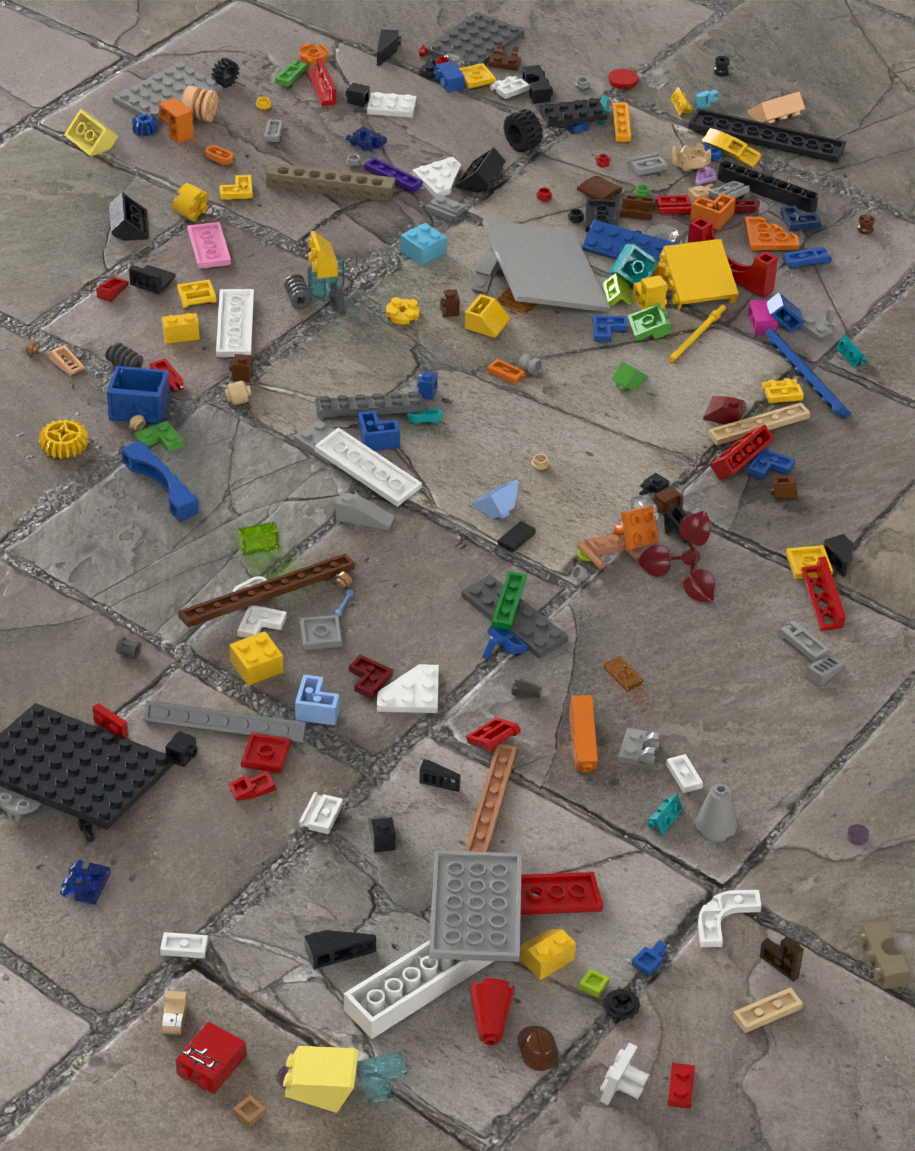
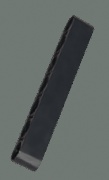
(769, 186)

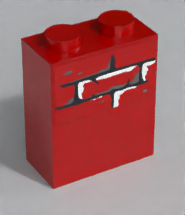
(210, 1057)

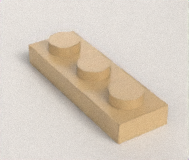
(767, 1010)

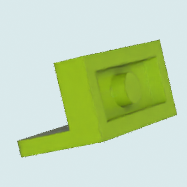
(617, 289)

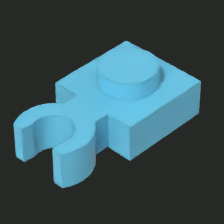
(704, 98)

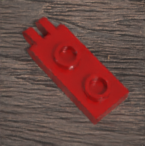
(174, 378)

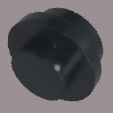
(576, 215)

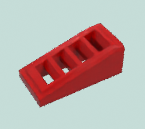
(111, 289)

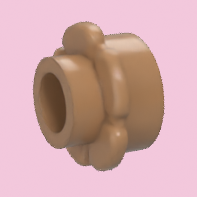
(32, 347)
(343, 580)

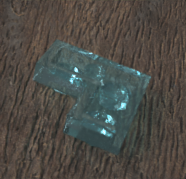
(376, 1071)

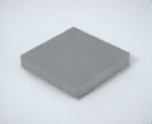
(320, 632)

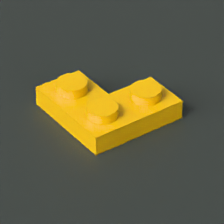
(241, 189)

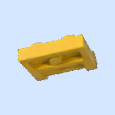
(196, 289)

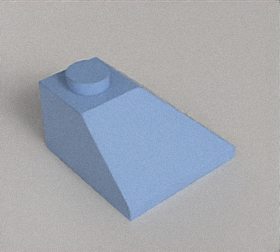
(498, 501)

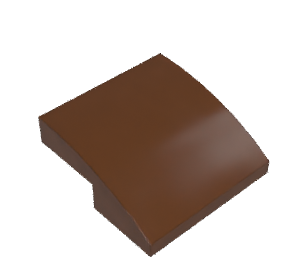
(599, 188)
(638, 207)

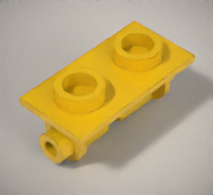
(680, 102)

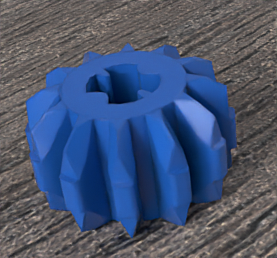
(144, 124)

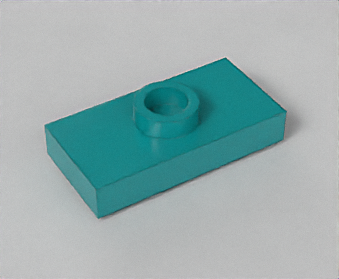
(604, 100)

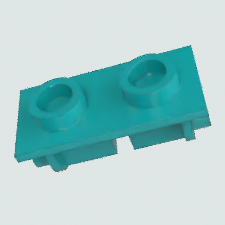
(850, 352)
(666, 814)

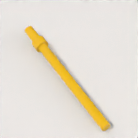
(713, 317)

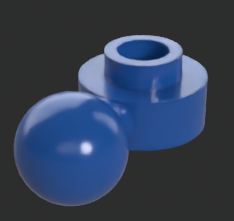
(715, 152)

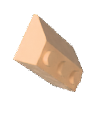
(778, 108)

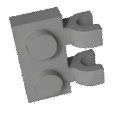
(633, 744)

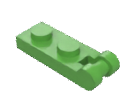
(291, 73)

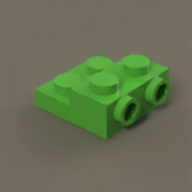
(650, 322)

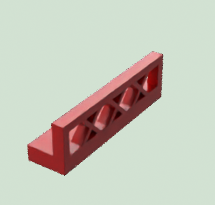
(322, 84)
(829, 591)

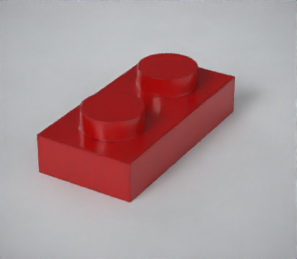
(110, 721)
(681, 1085)

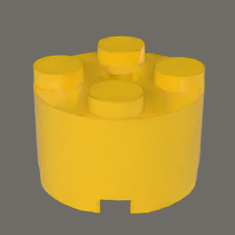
(190, 202)

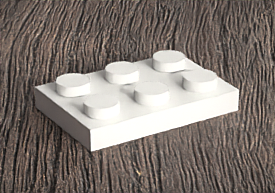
(391, 104)

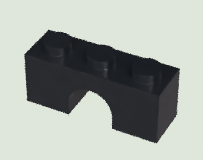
(539, 88)

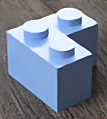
(315, 704)

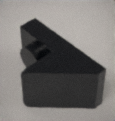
(673, 519)

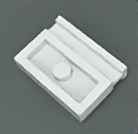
(321, 813)

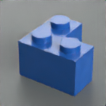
(378, 434)

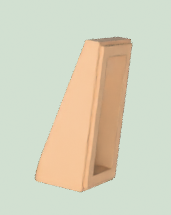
(63, 351)

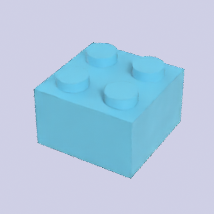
(423, 244)

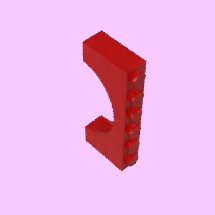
(756, 277)

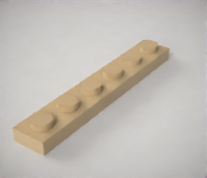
(772, 419)

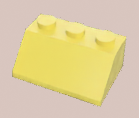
(90, 134)

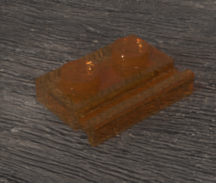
(508, 300)

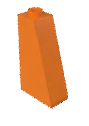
(583, 733)

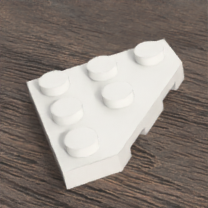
(439, 176)
(411, 692)

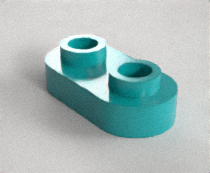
(430, 415)

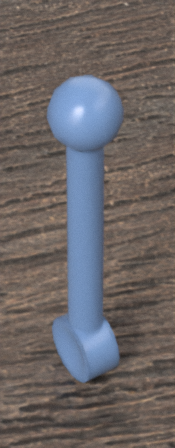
(349, 593)

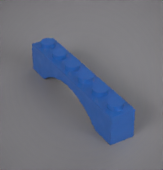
(141, 460)

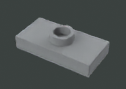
(273, 131)

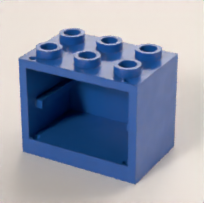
(138, 393)

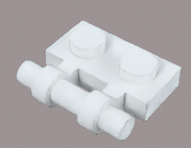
(510, 87)

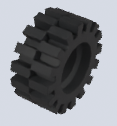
(231, 69)

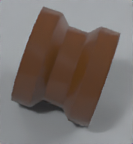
(866, 224)

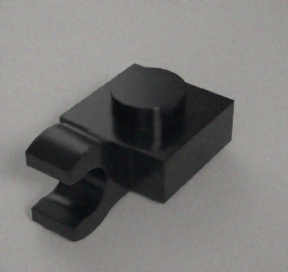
(654, 483)

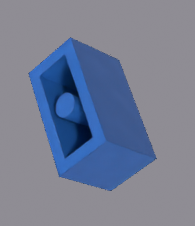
(450, 76)
(785, 312)

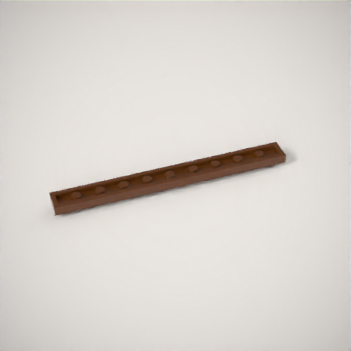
(265, 590)

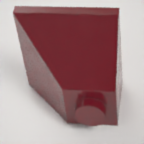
(724, 409)

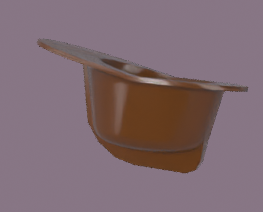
(538, 1048)

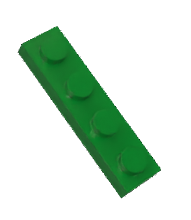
(509, 600)

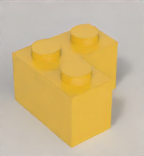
(650, 292)

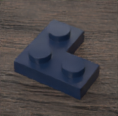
(797, 221)

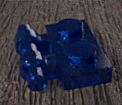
(366, 139)
(91, 885)

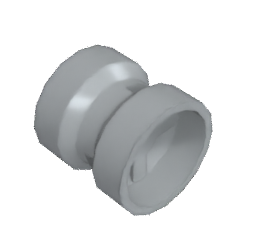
(532, 365)

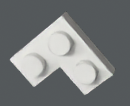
(259, 617)

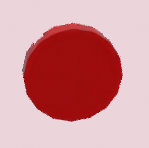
(623, 78)

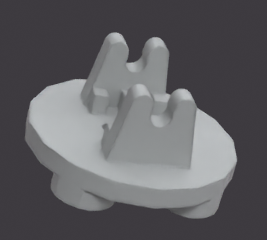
(17, 804)

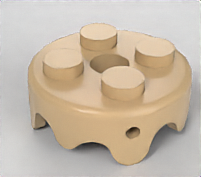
(691, 158)

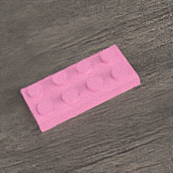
(209, 245)

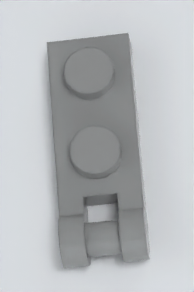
(803, 641)

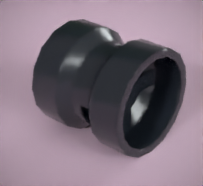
(721, 68)

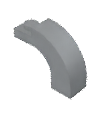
(485, 272)

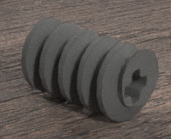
(297, 291)
(123, 356)

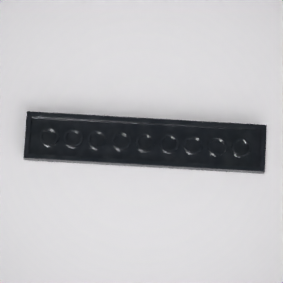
(769, 135)

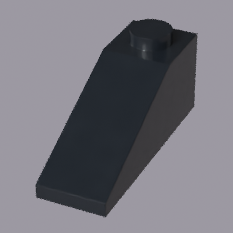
(387, 45)
(337, 946)

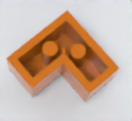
(178, 119)
(715, 211)

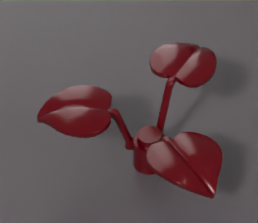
(656, 558)

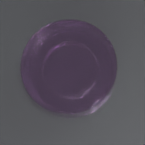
(858, 834)

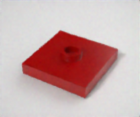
(266, 753)

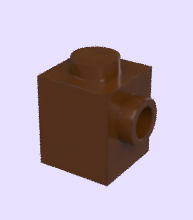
(241, 367)

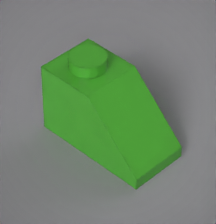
(628, 377)

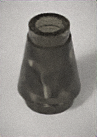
(525, 689)

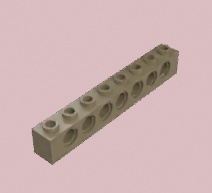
(330, 182)

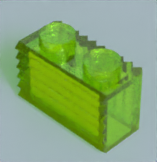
(258, 538)

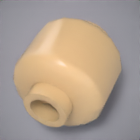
(238, 393)

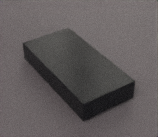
(516, 536)

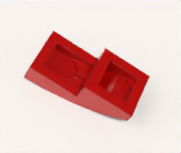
(250, 788)

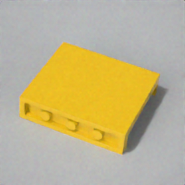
(698, 272)

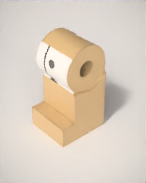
(174, 1012)

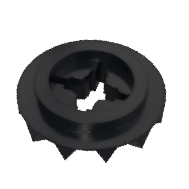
(623, 997)

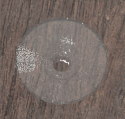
(663, 231)

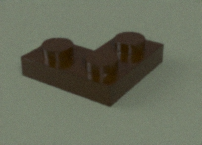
(783, 957)

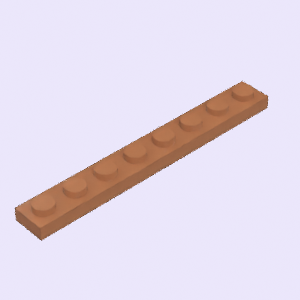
(491, 798)

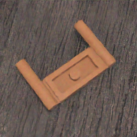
(605, 545)

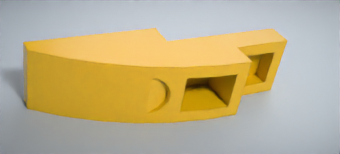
(732, 147)

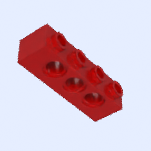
(742, 451)

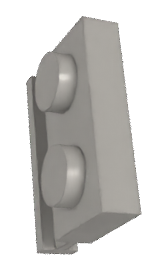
(647, 164)
(731, 189)
(445, 208)

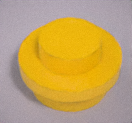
(263, 103)

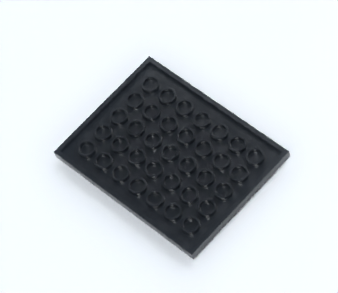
(76, 765)

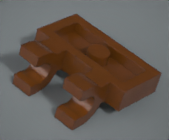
(503, 61)

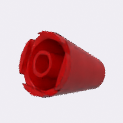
(491, 1008)

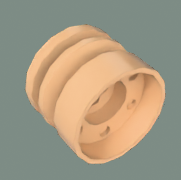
(201, 102)

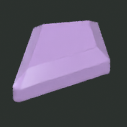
(705, 176)

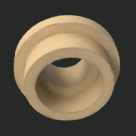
(137, 423)
(540, 462)

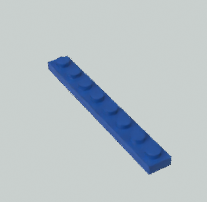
(810, 377)

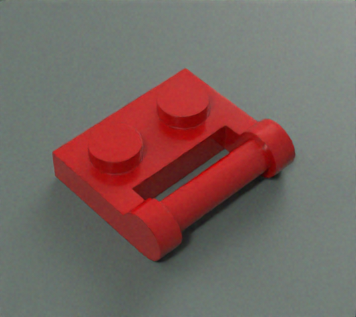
(493, 734)

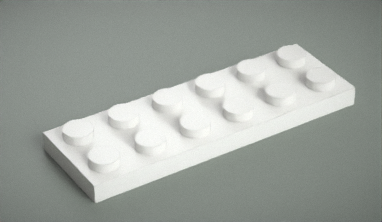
(235, 322)
(368, 467)

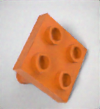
(638, 527)

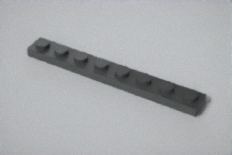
(223, 720)

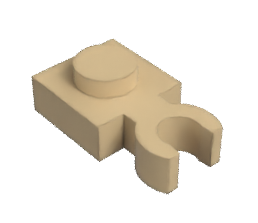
(702, 191)

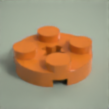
(309, 53)

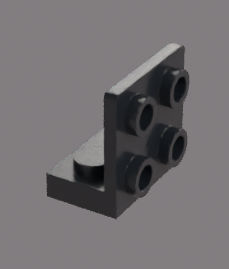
(150, 278)

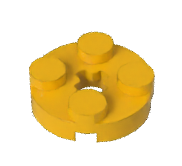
(397, 305)

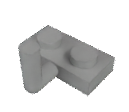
(818, 329)

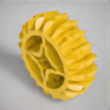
(63, 439)

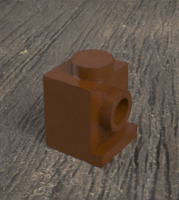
(450, 303)
(784, 487)
(666, 498)

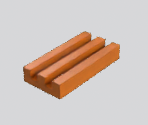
(506, 371)

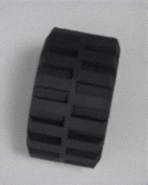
(523, 130)

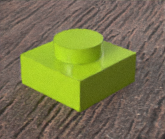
(594, 983)

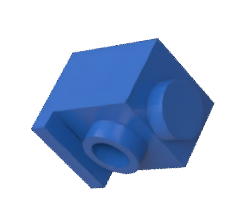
(428, 385)

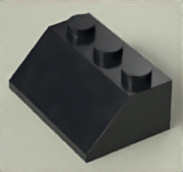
(482, 172)
(128, 219)

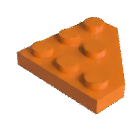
(768, 237)

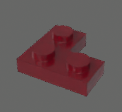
(372, 675)

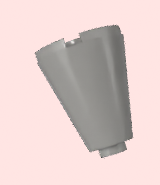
(717, 815)

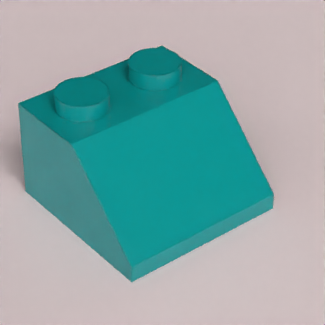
(634, 264)

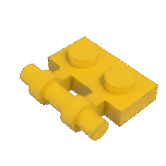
(782, 391)

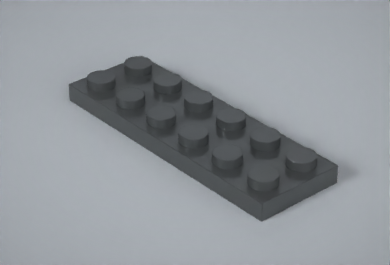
(381, 403)
(528, 623)

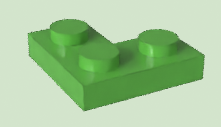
(160, 433)

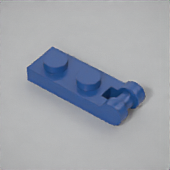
(807, 257)

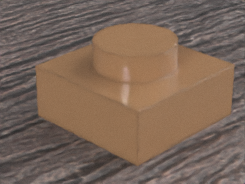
(249, 1111)

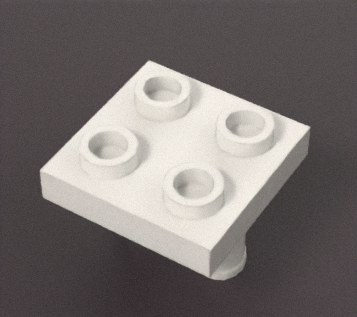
(623, 1076)

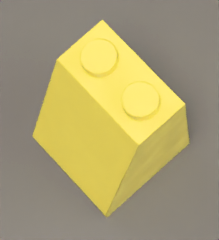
(321, 1076)

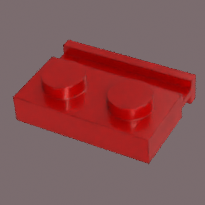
(673, 204)

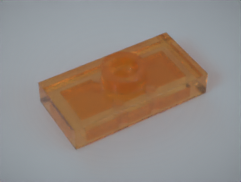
(623, 673)

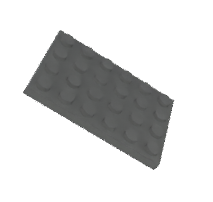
(476, 39)

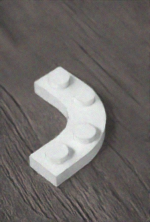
(720, 907)

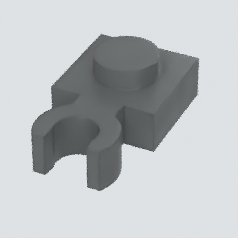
(336, 299)

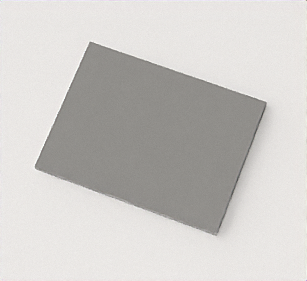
(545, 266)

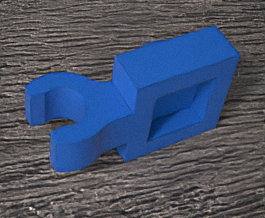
(649, 960)

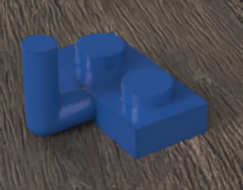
(505, 638)

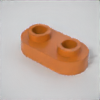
(219, 155)

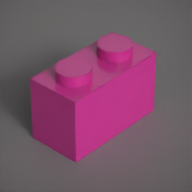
(760, 317)

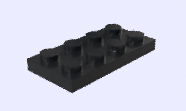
(572, 112)

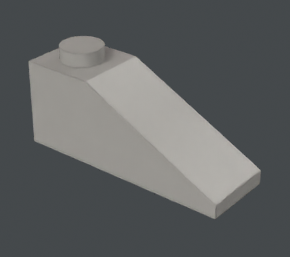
(359, 511)

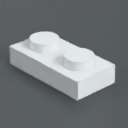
(684, 773)
(184, 945)

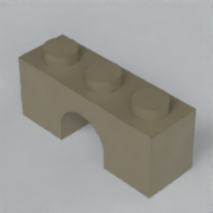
(888, 970)

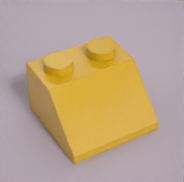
(180, 328)
(548, 952)

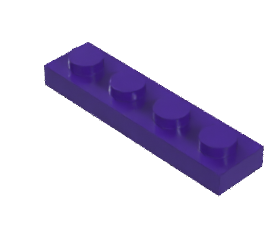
(402, 178)

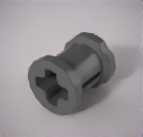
(133, 650)

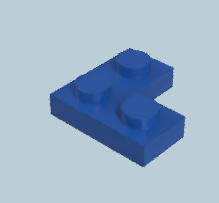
(605, 324)
(770, 460)

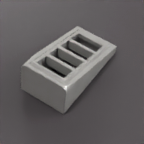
(820, 678)

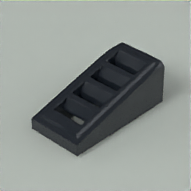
(435, 775)

